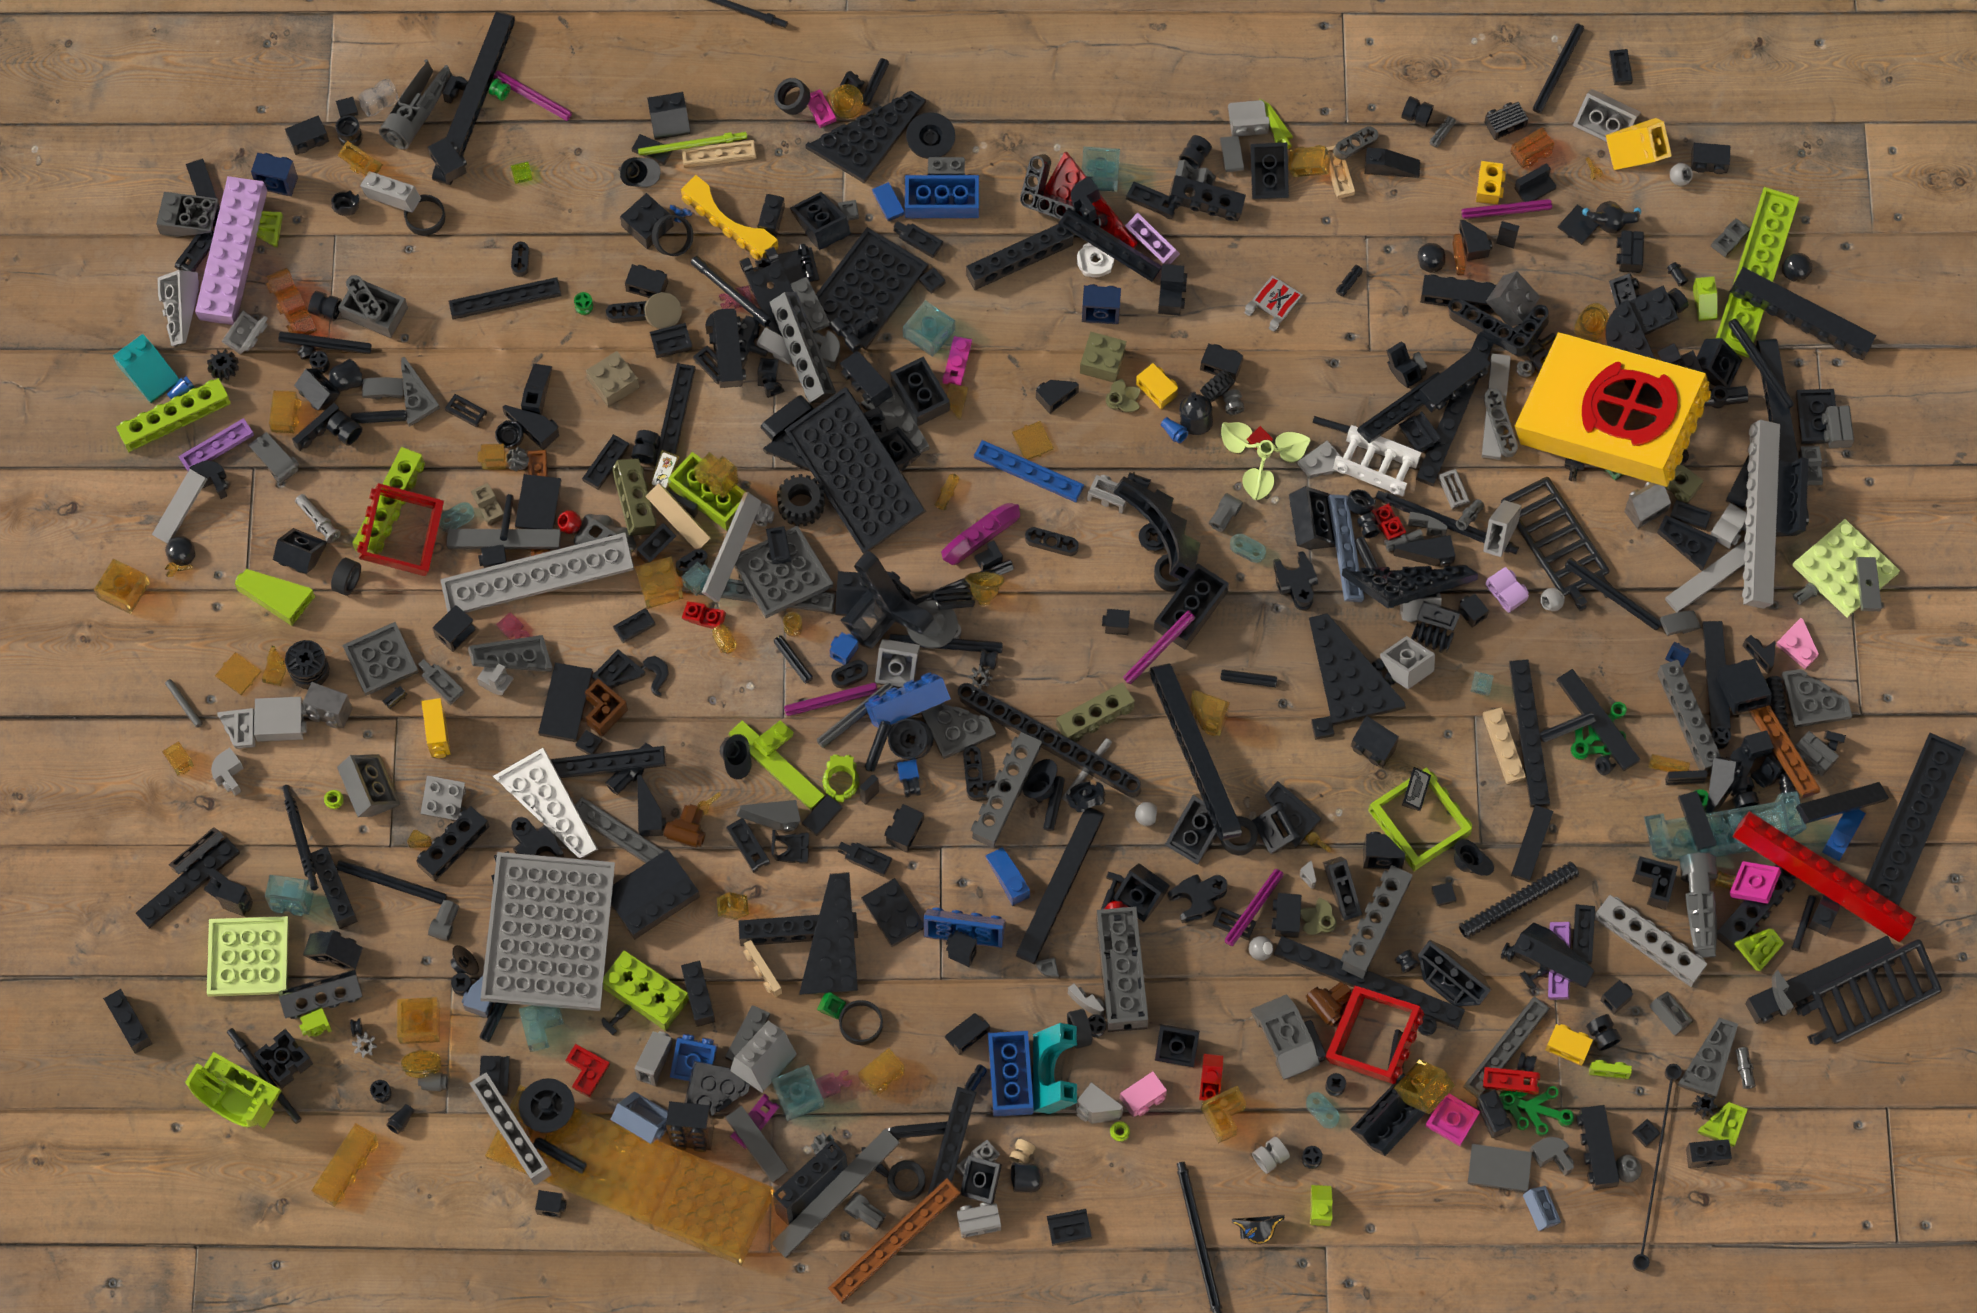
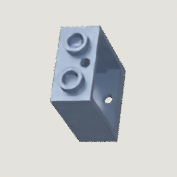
(641, 1117)

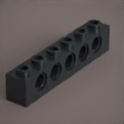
(1018, 256)
(782, 929)
(1729, 935)

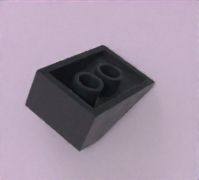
(1269, 170)
(821, 220)
(1193, 831)

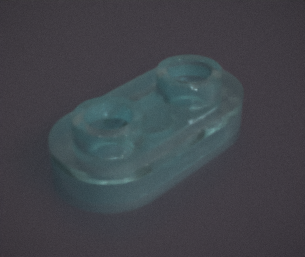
(456, 516)
(1248, 547)
(1322, 1109)

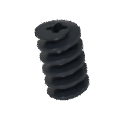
(1432, 636)

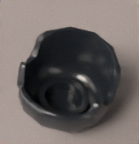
(345, 203)
(1431, 257)
(1797, 266)
(510, 434)
(1360, 502)
(180, 551)

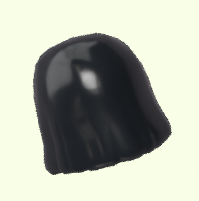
(346, 376)

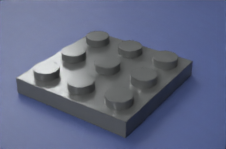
(380, 658)

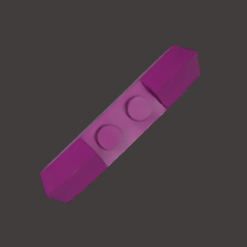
(980, 533)

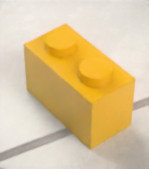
(1157, 385)
(1569, 1044)

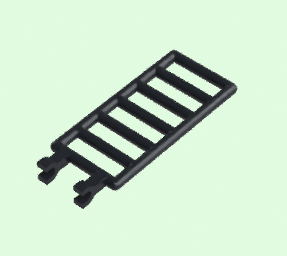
(1572, 589)
(1867, 969)

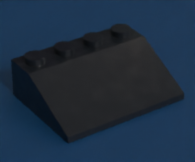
(652, 894)

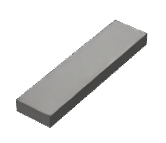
(179, 506)

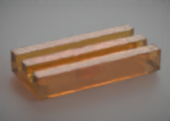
(1458, 254)

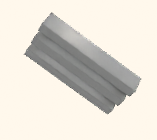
(1459, 502)

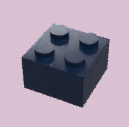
(276, 173)
(1101, 304)

